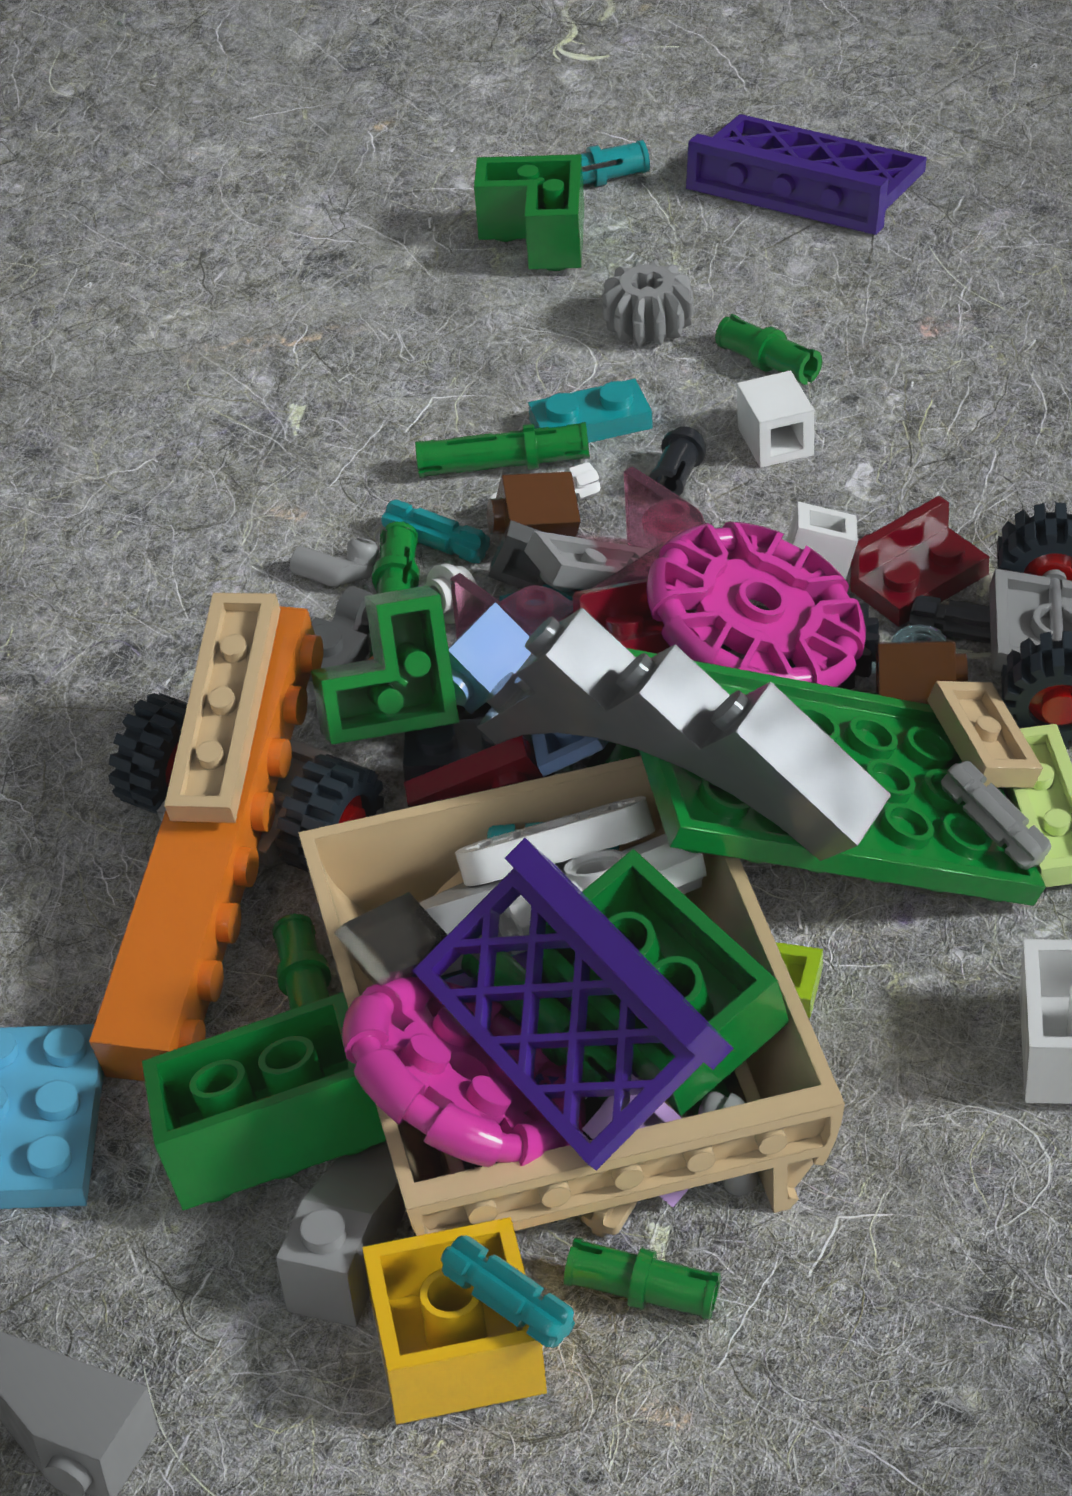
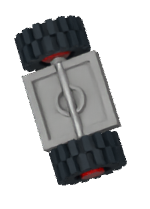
(1034, 618)
(312, 795)

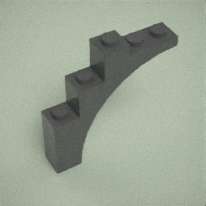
(672, 709)

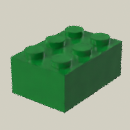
(694, 957)
(258, 1103)

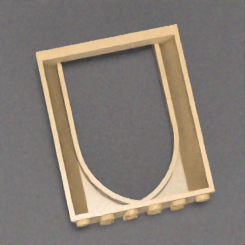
(786, 1084)

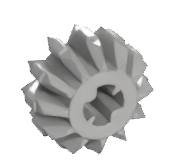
(648, 302)

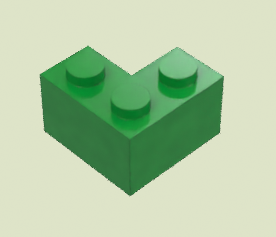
(533, 201)
(404, 684)

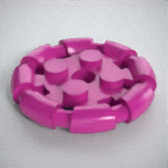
(762, 568)
(441, 1081)

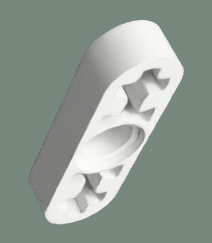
(559, 839)

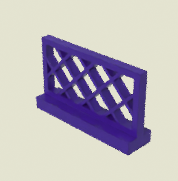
(801, 172)
(623, 972)

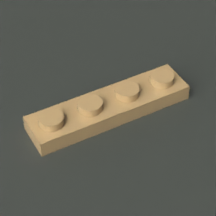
(223, 708)

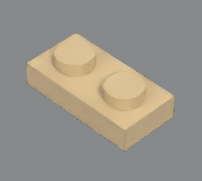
(985, 732)

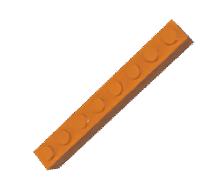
(196, 882)

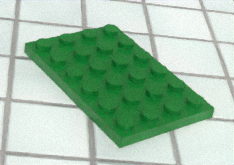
(916, 837)

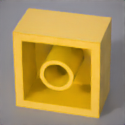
(438, 1339)

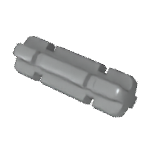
(996, 815)

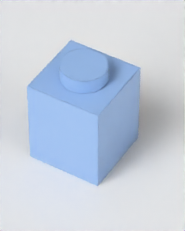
(485, 656)

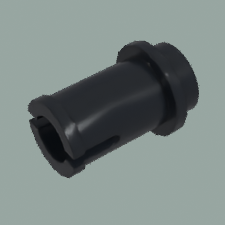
(680, 454)

